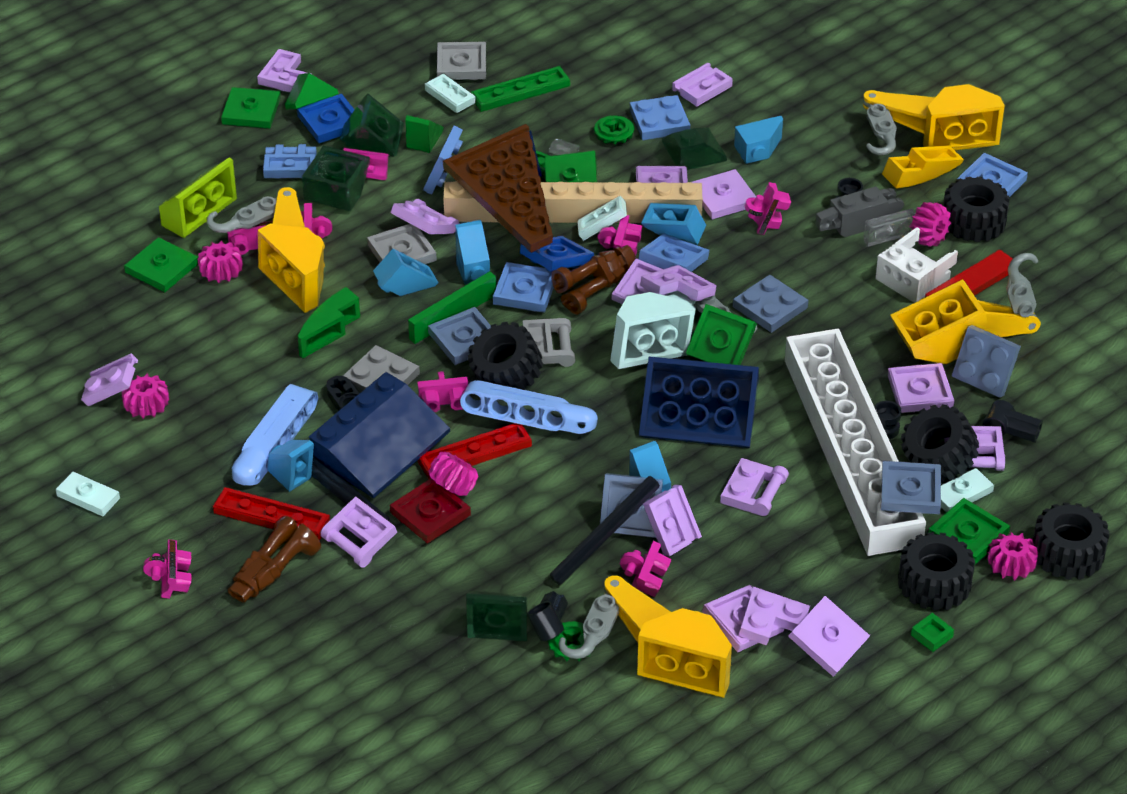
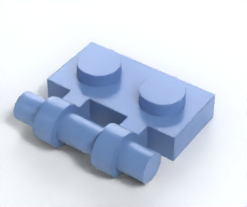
(288, 161)

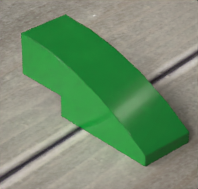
(328, 322)

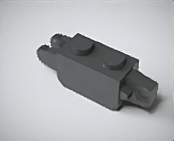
(852, 210)

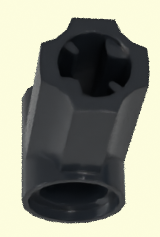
(1013, 422)
(548, 615)

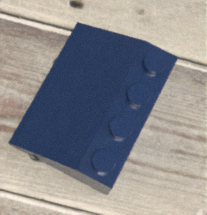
(699, 402)
(378, 435)

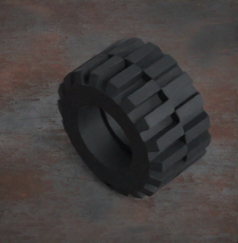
(976, 208)
(503, 342)
(933, 426)
(1070, 540)
(936, 571)

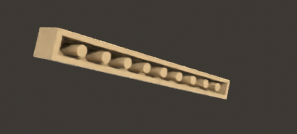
(573, 200)

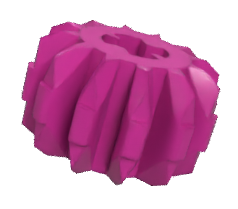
(933, 223)
(220, 261)
(145, 396)
(453, 473)
(1012, 555)

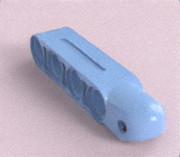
(516, 413)
(275, 429)

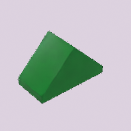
(308, 90)
(422, 133)

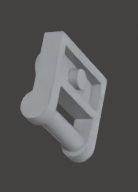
(541, 333)

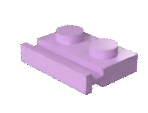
(702, 84)
(109, 380)
(672, 520)

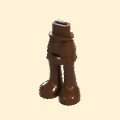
(605, 267)
(261, 570)

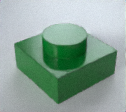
(932, 632)

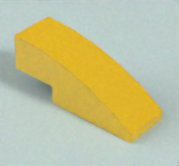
(921, 165)

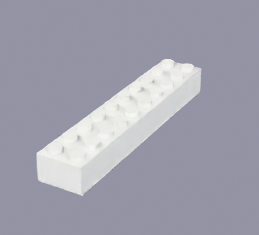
(849, 436)

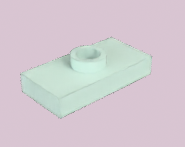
(450, 93)
(602, 218)
(970, 486)
(87, 493)

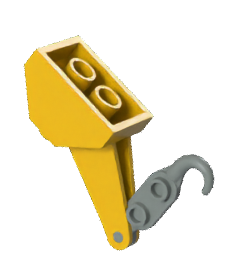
(955, 117)
(286, 249)
(939, 322)
(672, 646)

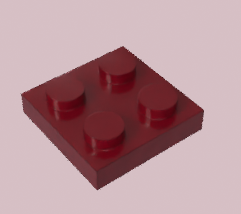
(430, 510)

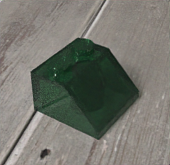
(335, 178)

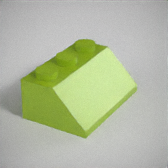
(204, 195)

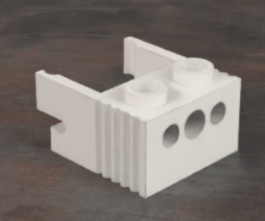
(911, 271)

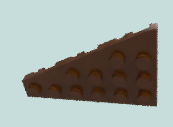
(507, 184)

